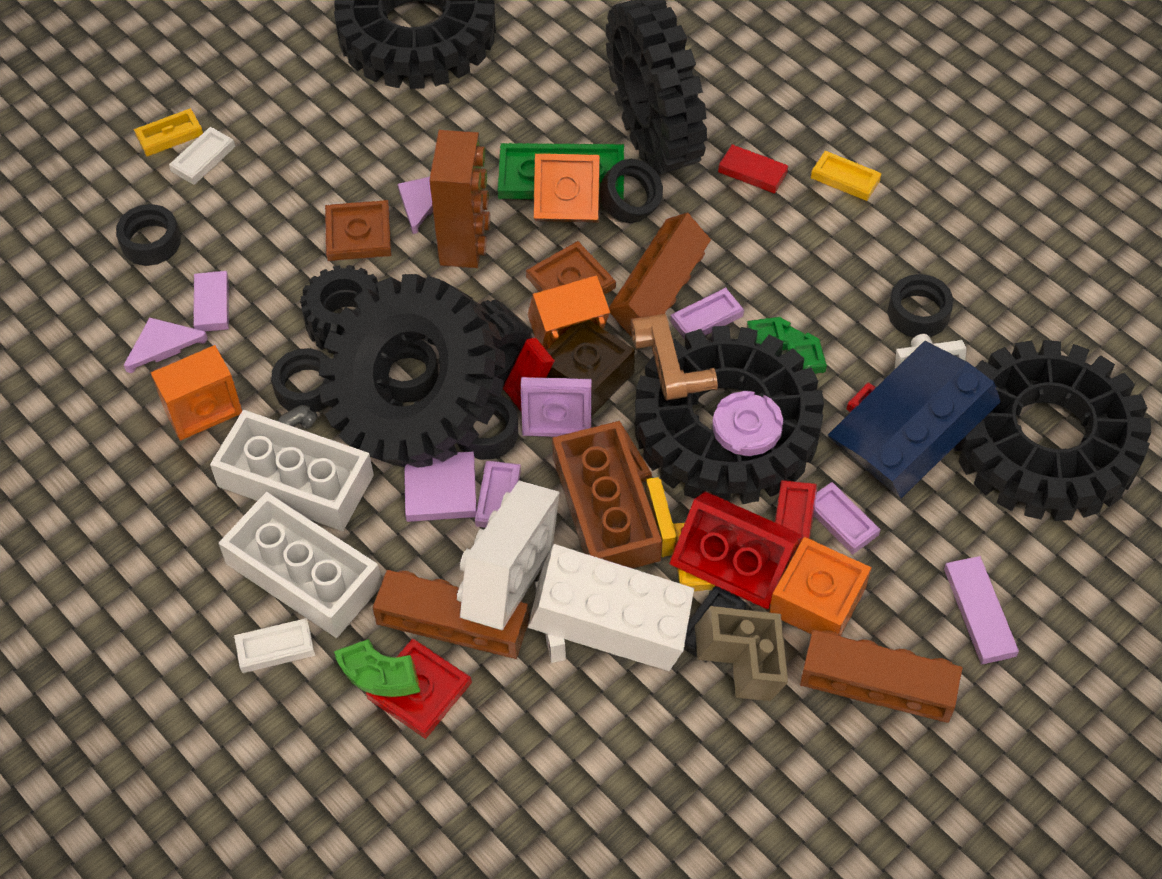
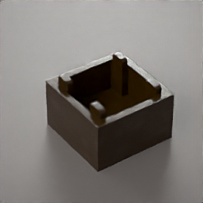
(592, 354)

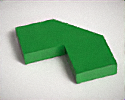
(805, 344)

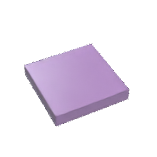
(555, 406)
(441, 489)

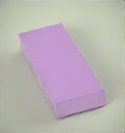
(981, 610)

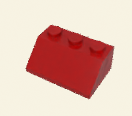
(734, 548)

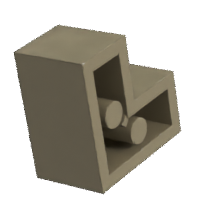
(750, 643)

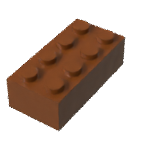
(459, 198)
(606, 496)

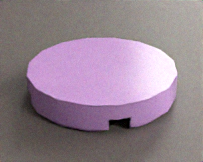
(747, 423)

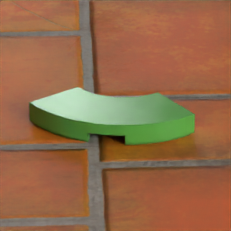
(376, 672)

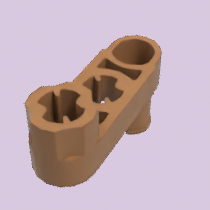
(656, 333)

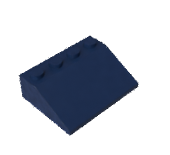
(916, 417)

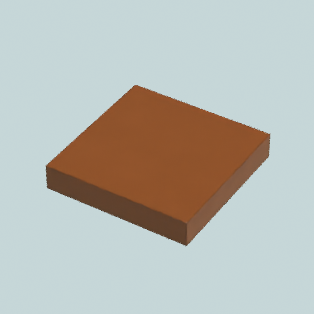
(358, 230)
(567, 267)

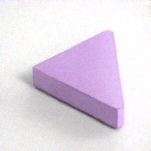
(416, 201)
(161, 341)

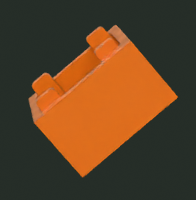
(566, 188)
(566, 305)
(197, 392)
(819, 588)

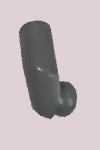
(300, 414)

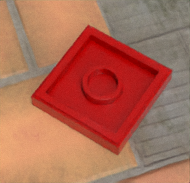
(440, 689)

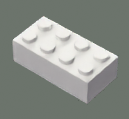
(294, 466)
(507, 555)
(301, 564)
(611, 608)

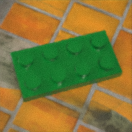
(518, 165)

